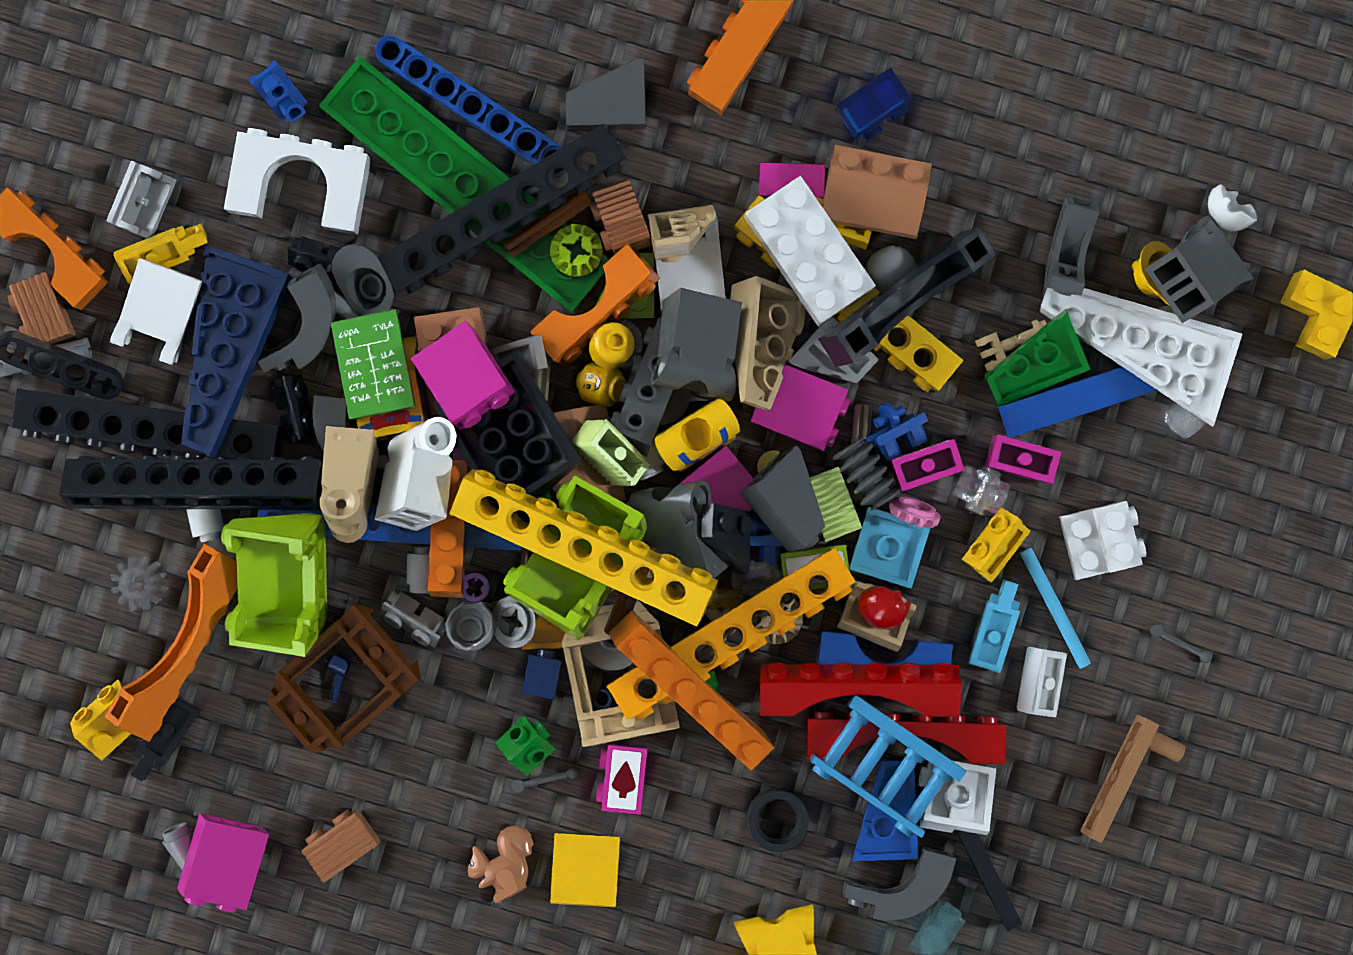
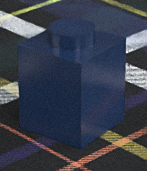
(542, 674)

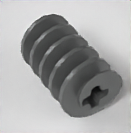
(867, 474)

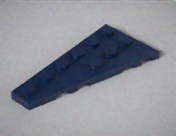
(229, 334)

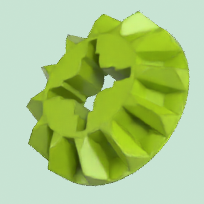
(582, 264)

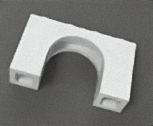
(260, 156)

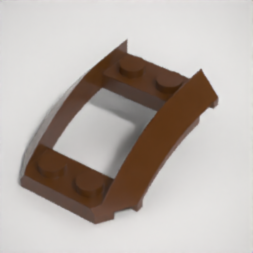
(379, 655)

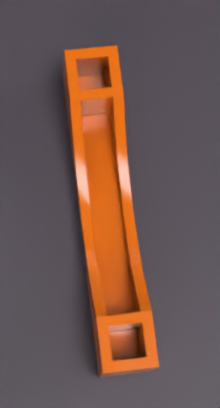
(690, 691)
(144, 702)

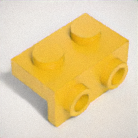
(996, 544)
(92, 727)

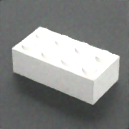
(809, 251)

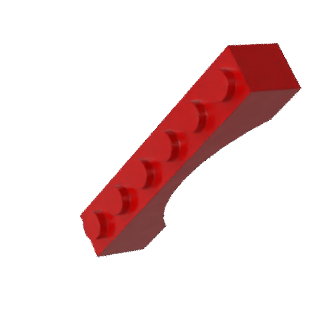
(793, 687)
(976, 740)

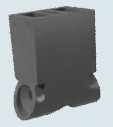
(1199, 270)
(698, 344)
(676, 523)

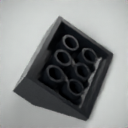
(519, 440)

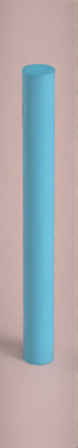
(1055, 607)

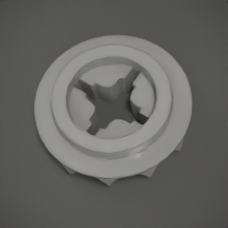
(504, 627)

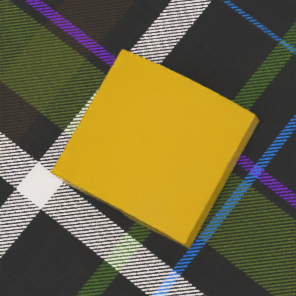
(585, 870)

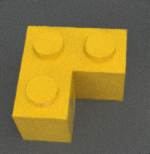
(1328, 312)

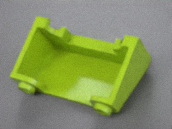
(278, 582)
(559, 592)

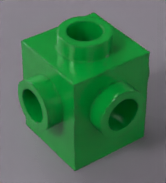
(526, 745)

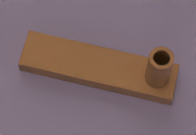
(1140, 738)

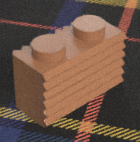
(620, 216)
(40, 309)
(340, 845)

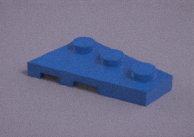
(878, 834)

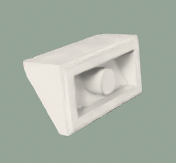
(1041, 682)

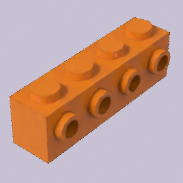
(736, 52)

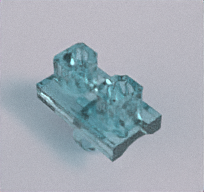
(938, 931)

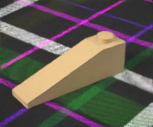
(678, 231)
(766, 332)

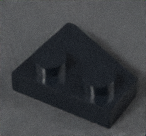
(729, 534)

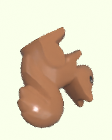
(509, 870)

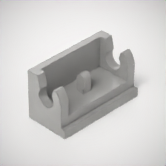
(141, 200)

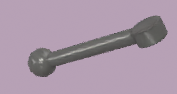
(1157, 630)
(519, 785)

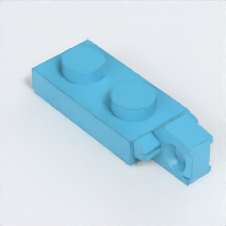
(996, 629)

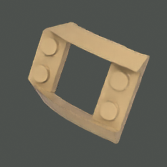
(610, 723)

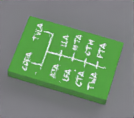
(373, 365)

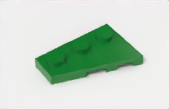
(1039, 362)

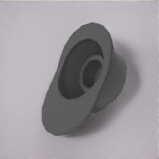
(362, 280)

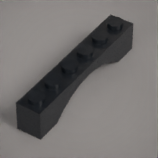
(874, 320)

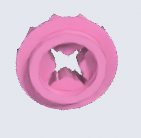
(914, 512)

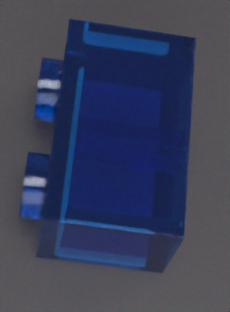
(873, 105)

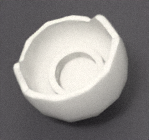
(1227, 212)

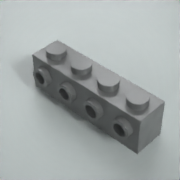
(642, 400)

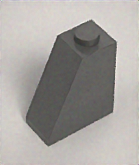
(609, 99)
(787, 501)

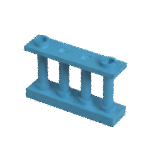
(916, 752)

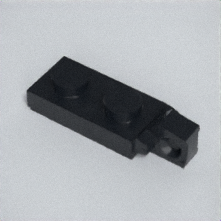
(167, 739)

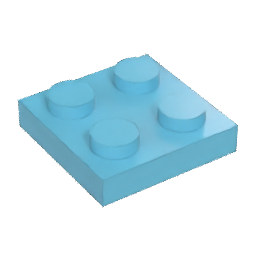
(888, 548)

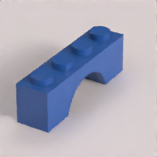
(843, 648)

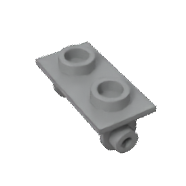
(422, 627)

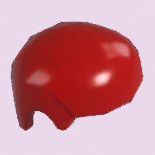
(883, 607)

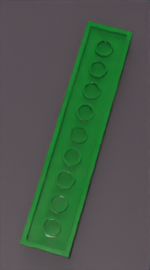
(444, 169)

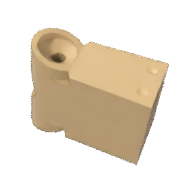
(348, 480)

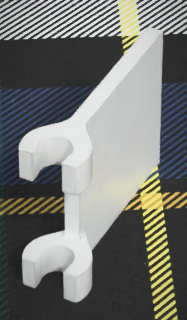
(697, 271)
(158, 306)

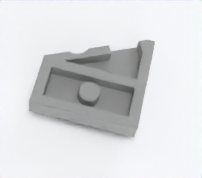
(815, 358)

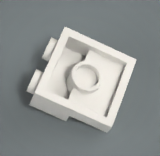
(1102, 540)
(961, 804)

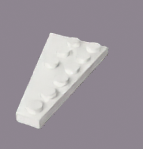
(1178, 359)

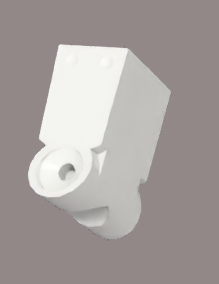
(418, 476)

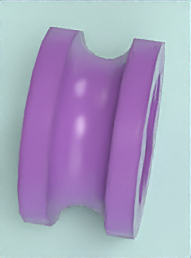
(485, 589)

